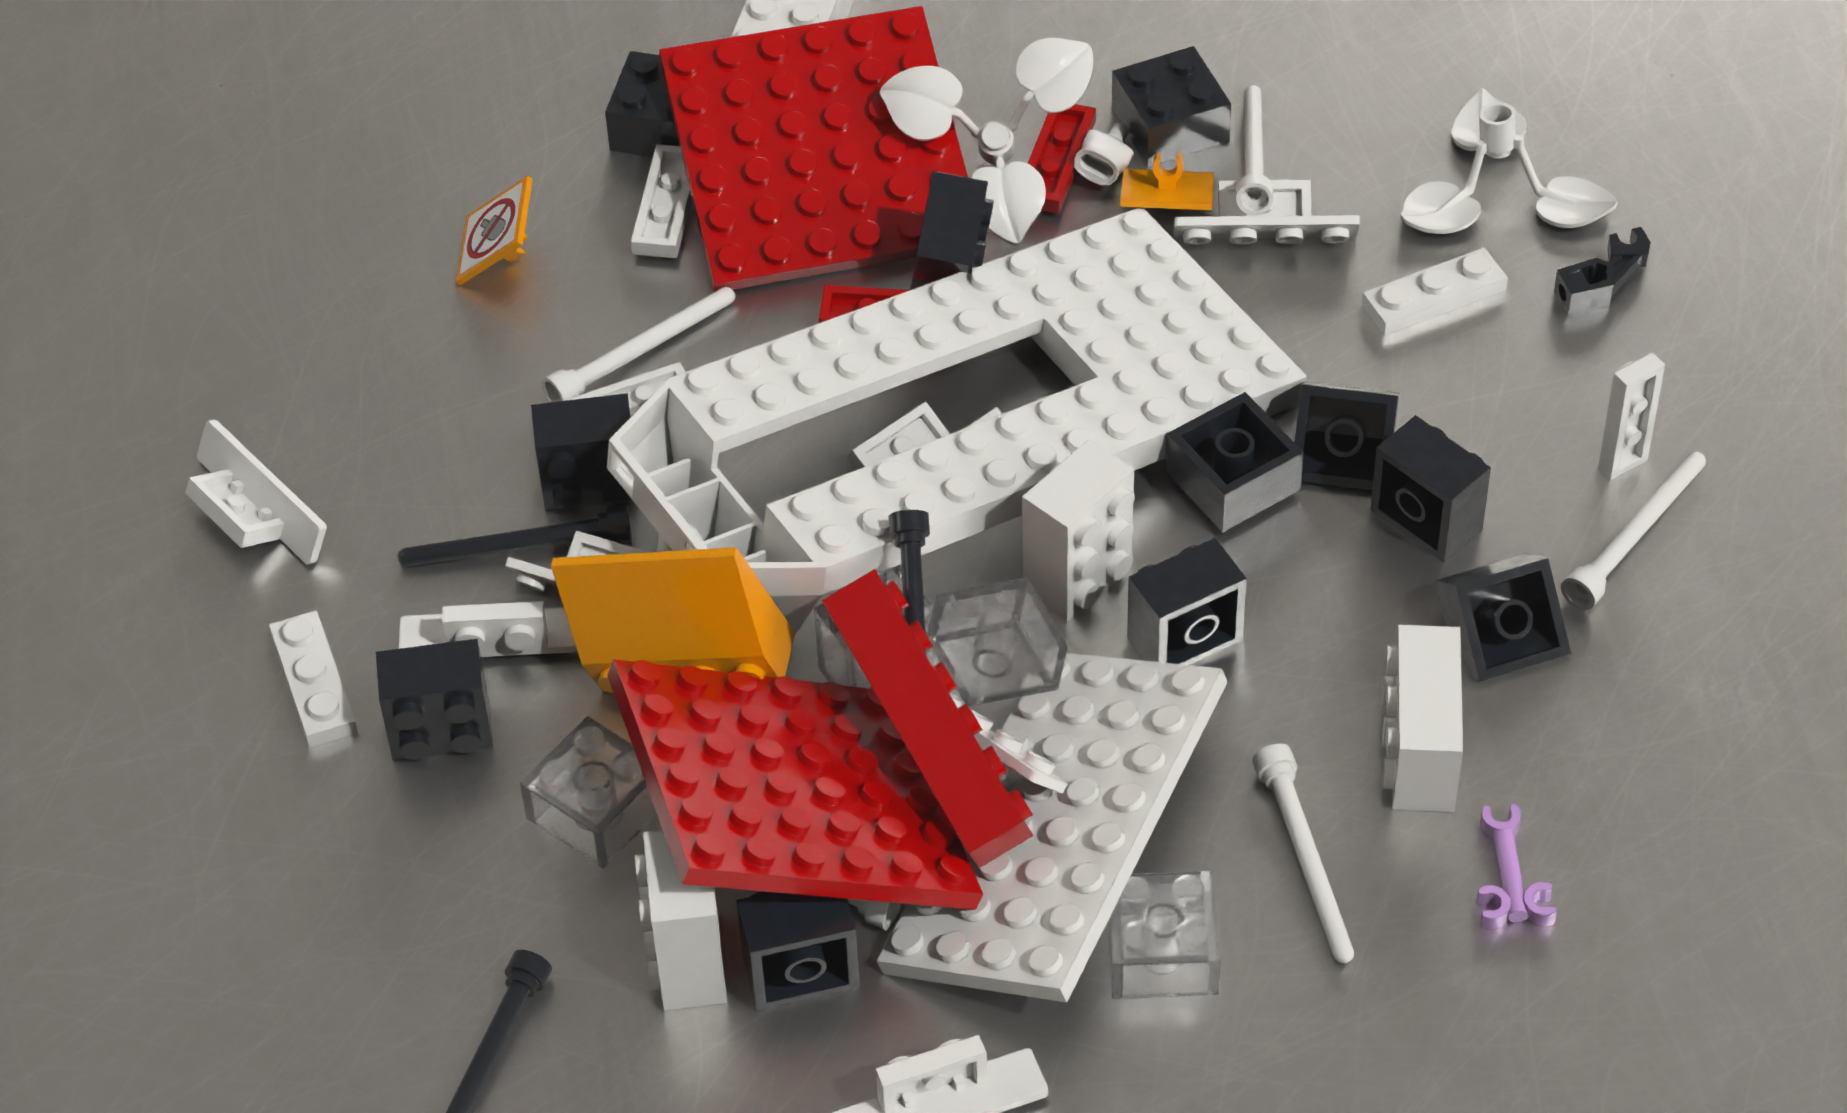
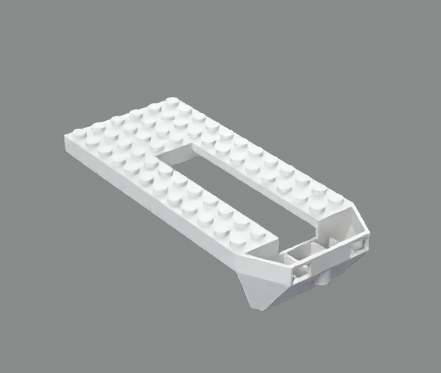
(1108, 305)

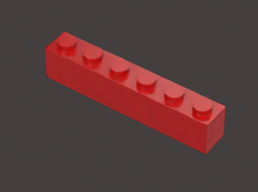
(928, 719)

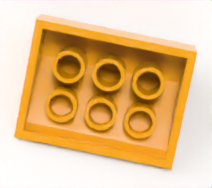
(672, 611)

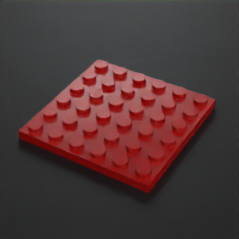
(798, 151)
(788, 787)

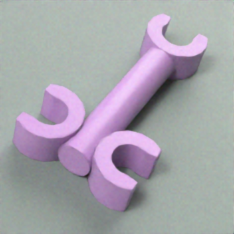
(1511, 901)

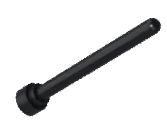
(610, 525)
(909, 531)
(525, 976)

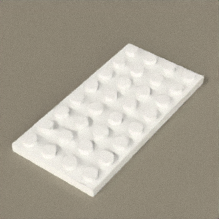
(1120, 746)

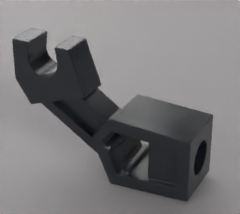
(1593, 282)

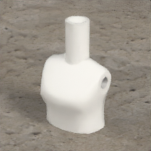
(1104, 155)

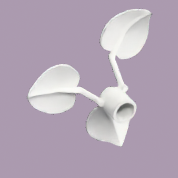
(926, 98)
(1496, 130)

